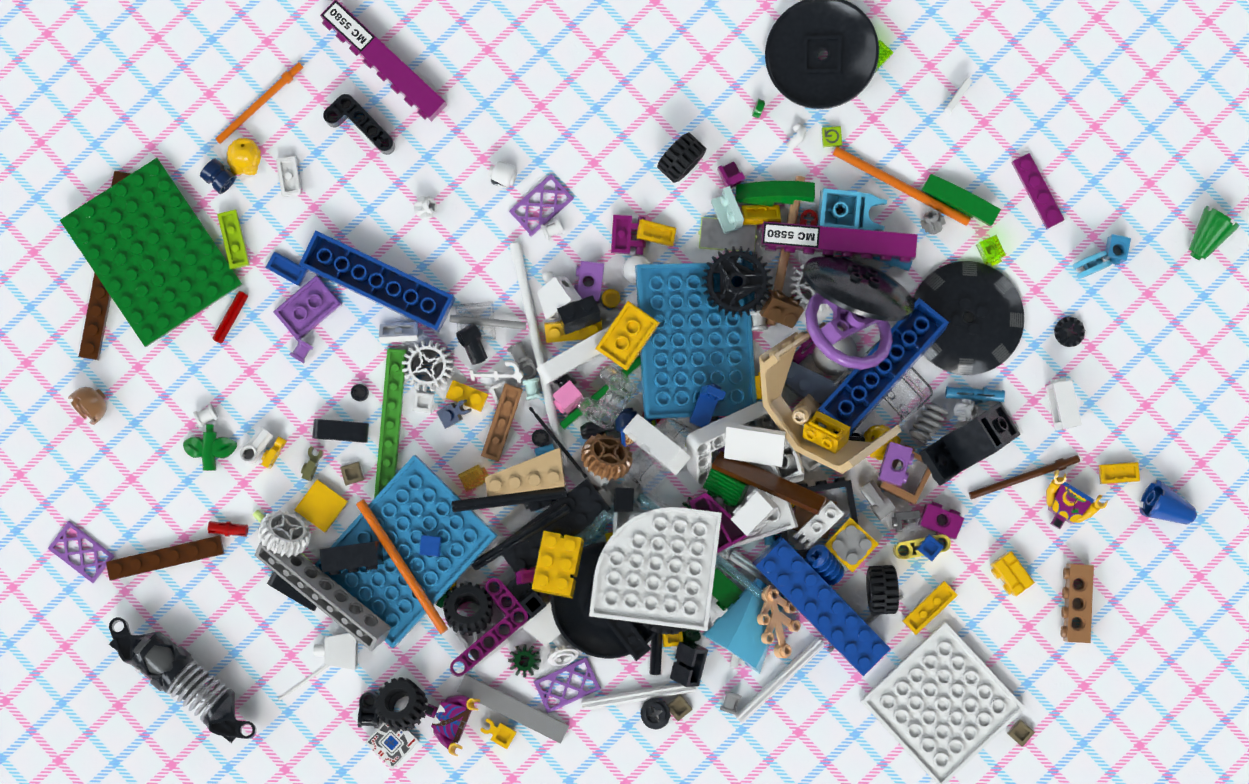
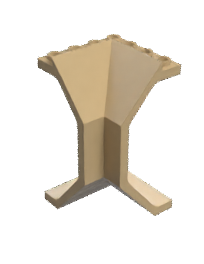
(773, 372)

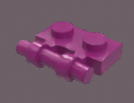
(622, 235)

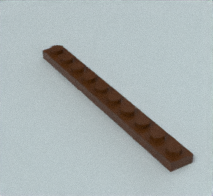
(97, 309)

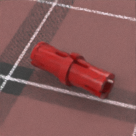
(228, 528)

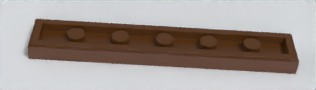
(770, 483)

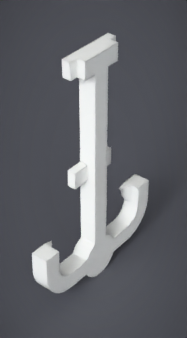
(517, 374)

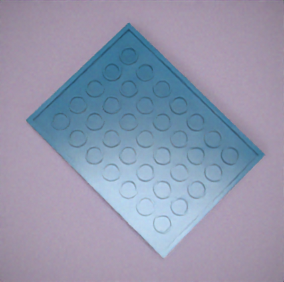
(692, 343)
(406, 508)

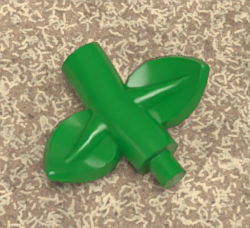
(209, 448)

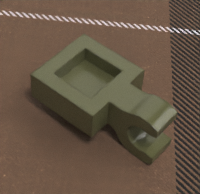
(309, 469)

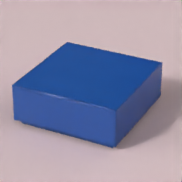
(430, 545)
(930, 547)

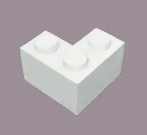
(754, 513)

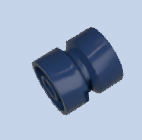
(215, 174)

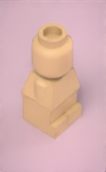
(805, 410)

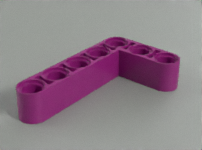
(494, 633)

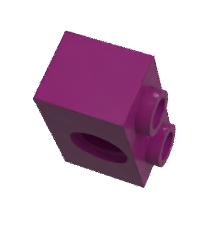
(929, 520)

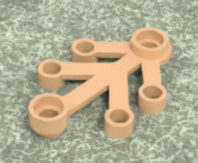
(771, 598)

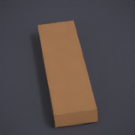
(501, 422)

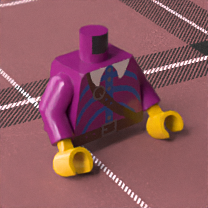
(451, 720)

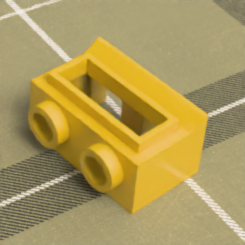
(826, 437)

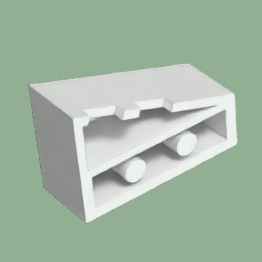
(656, 444)

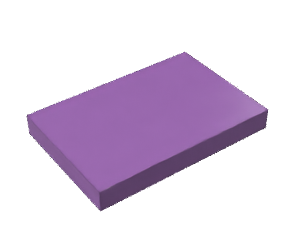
(307, 308)

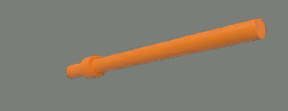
(287, 77)

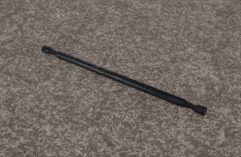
(558, 442)

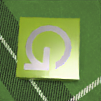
(831, 136)

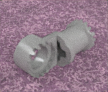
(522, 359)

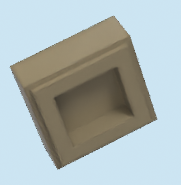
(352, 473)
(679, 707)
(1020, 732)

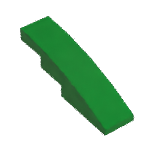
(768, 192)
(961, 199)

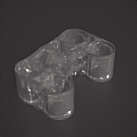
(613, 402)

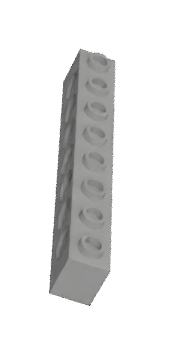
(327, 596)

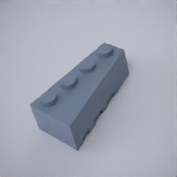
(805, 382)

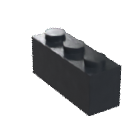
(351, 557)

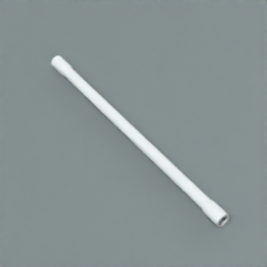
(517, 257)

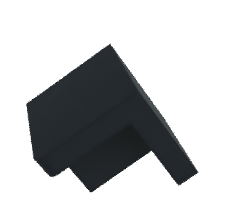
(623, 499)

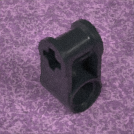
(367, 711)

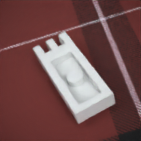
(819, 524)

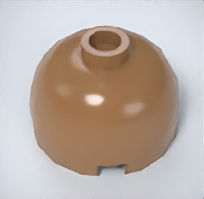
(89, 403)

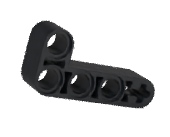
(364, 125)

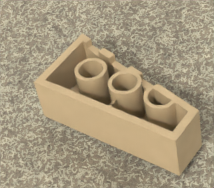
(531, 475)

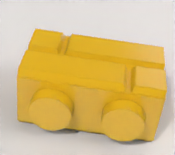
(1011, 573)

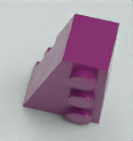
(729, 531)

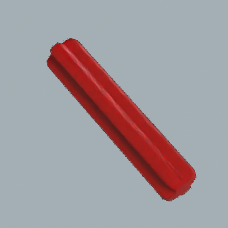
(230, 317)

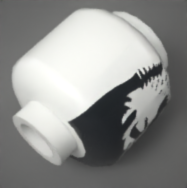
(502, 175)

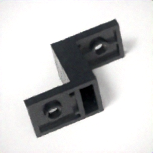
(969, 444)

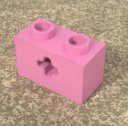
(567, 398)

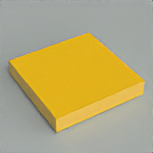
(321, 506)

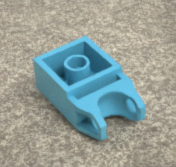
(854, 207)

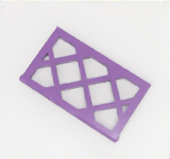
(540, 189)
(65, 556)
(552, 677)

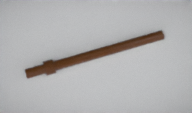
(1060, 464)

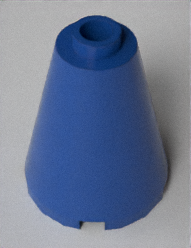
(1166, 505)

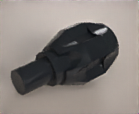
(591, 429)

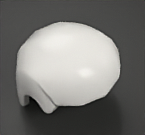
(629, 267)

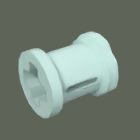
(532, 389)

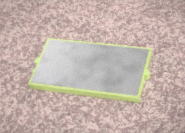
(714, 238)

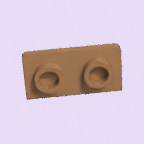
(782, 309)

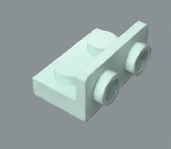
(728, 211)

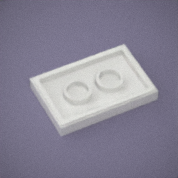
(754, 444)

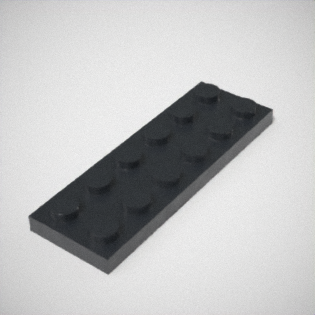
(585, 506)

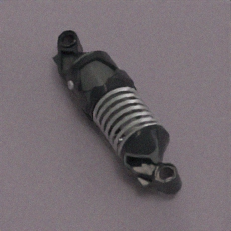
(176, 672)

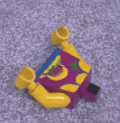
(1070, 503)

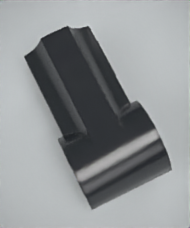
(470, 340)

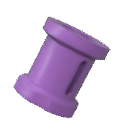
(301, 351)

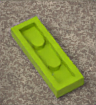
(233, 239)

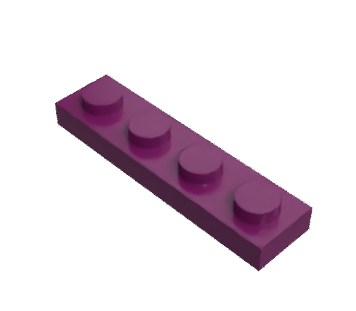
(1037, 191)

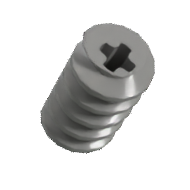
(927, 422)

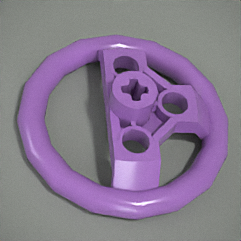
(850, 323)

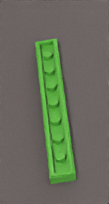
(390, 418)

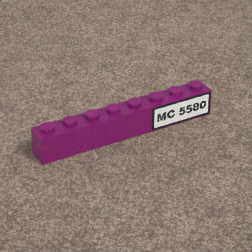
(383, 60)
(839, 241)

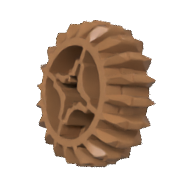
(606, 457)

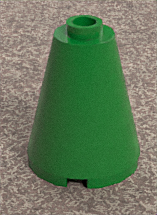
(1211, 233)

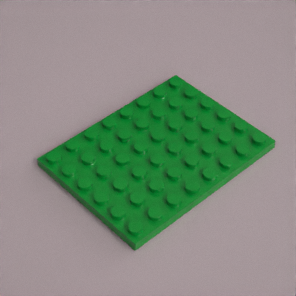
(151, 252)

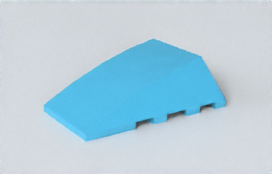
(740, 631)

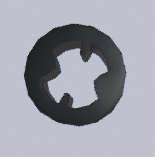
(362, 387)
(537, 443)

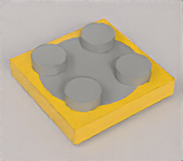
(851, 544)

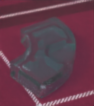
(597, 528)

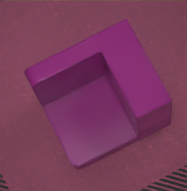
(731, 175)

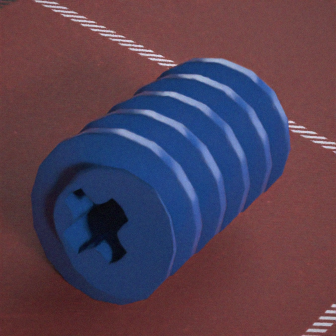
(825, 564)

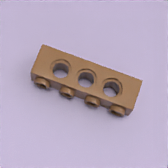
(1082, 633)

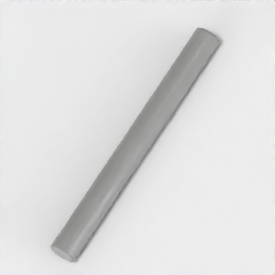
(487, 322)

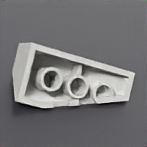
(792, 465)

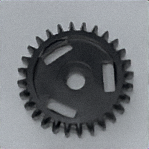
(752, 281)

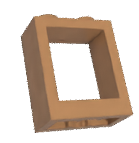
(902, 494)

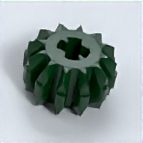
(518, 658)

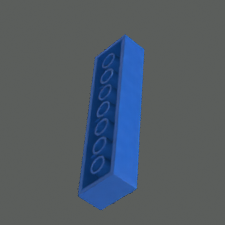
(377, 281)
(868, 387)
(821, 606)

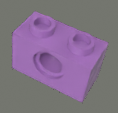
(594, 271)
(887, 472)

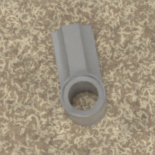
(880, 503)

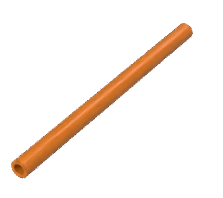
(901, 186)
(402, 566)

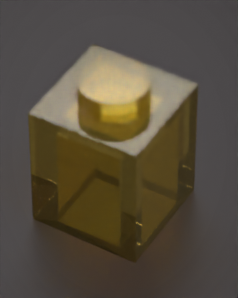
(473, 477)

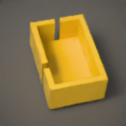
(556, 562)

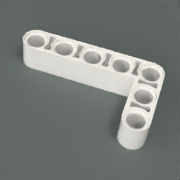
(712, 437)

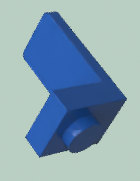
(706, 404)

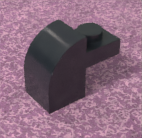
(526, 597)

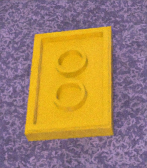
(627, 335)

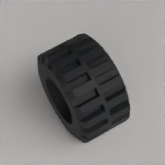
(681, 157)
(882, 589)
(472, 623)
(391, 694)

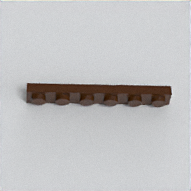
(165, 558)

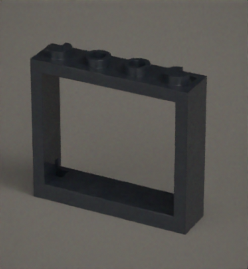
(823, 485)

